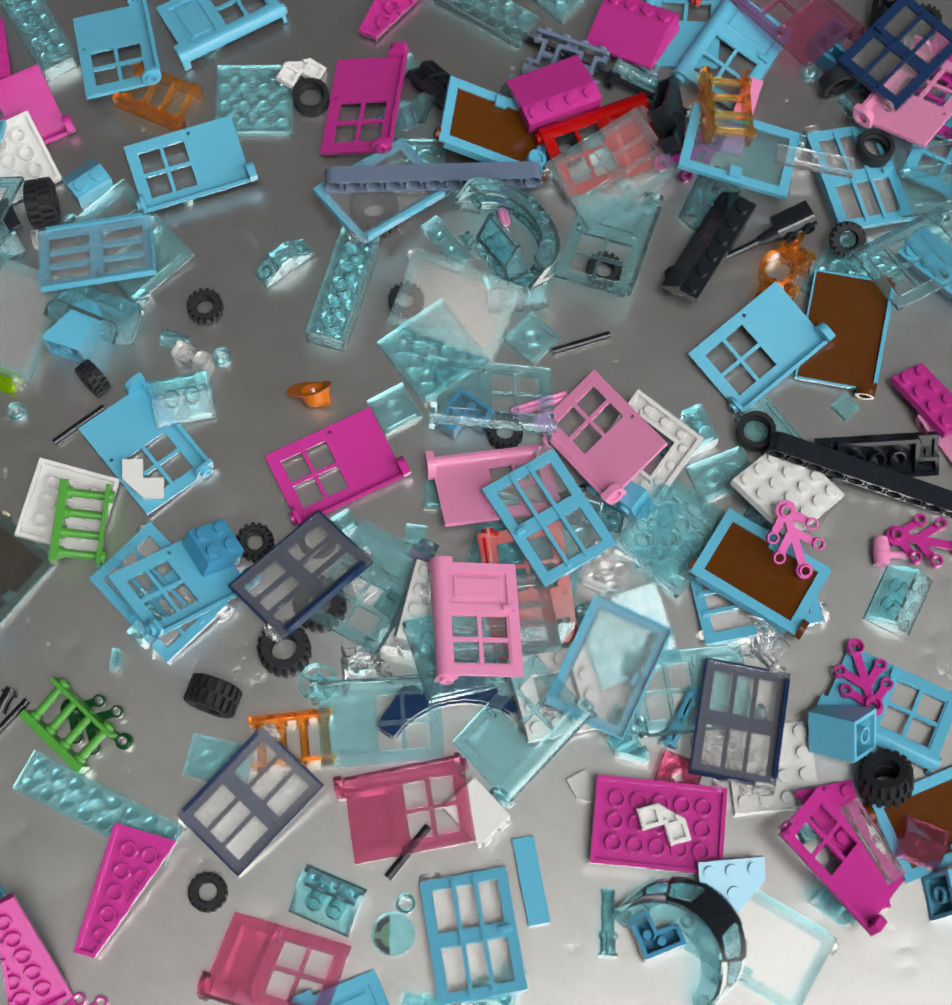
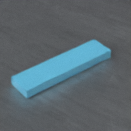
(531, 881)

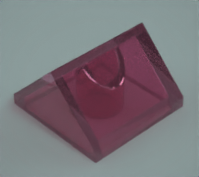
(922, 843)

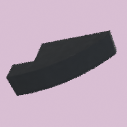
(668, 114)

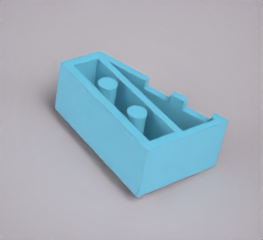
(630, 502)

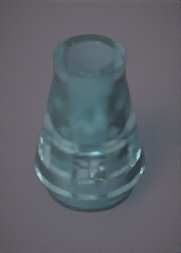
(169, 338)

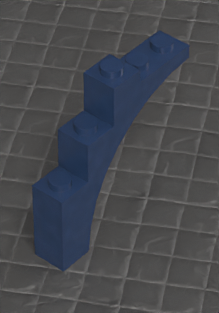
(417, 706)

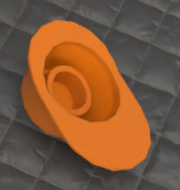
(312, 393)

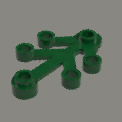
(90, 729)

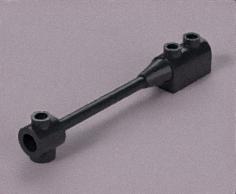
(783, 227)

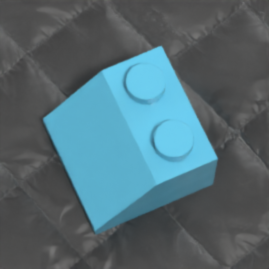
(88, 183)

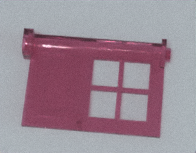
(809, 30)
(380, 813)
(251, 956)

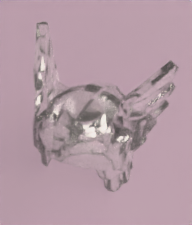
(765, 646)
(360, 663)

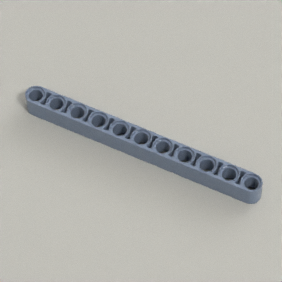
(428, 176)

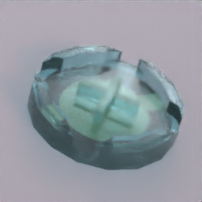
(393, 934)

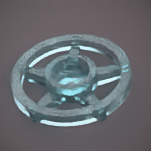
(319, 676)

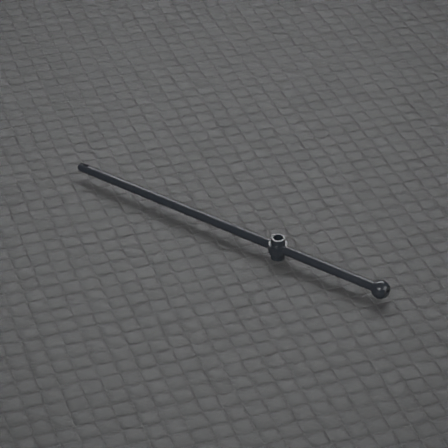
(610, 79)

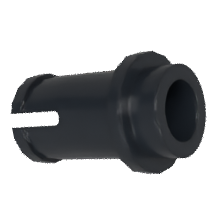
(6, 699)

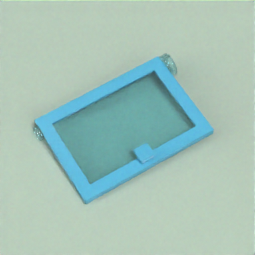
(734, 163)

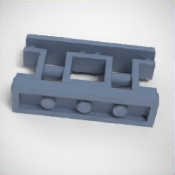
(566, 45)

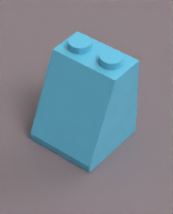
(73, 336)
(842, 731)
(938, 894)

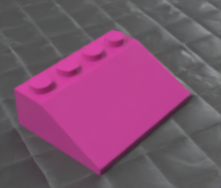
(634, 30)
(554, 93)

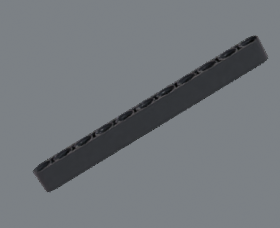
(861, 473)

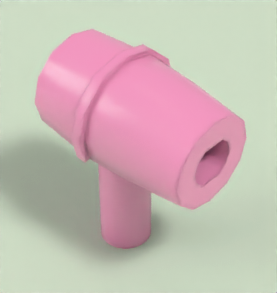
(882, 554)

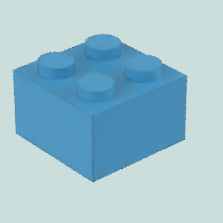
(213, 547)

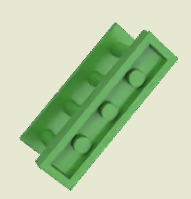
(63, 511)
(48, 732)

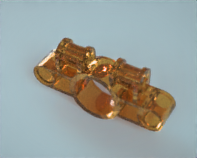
(791, 255)

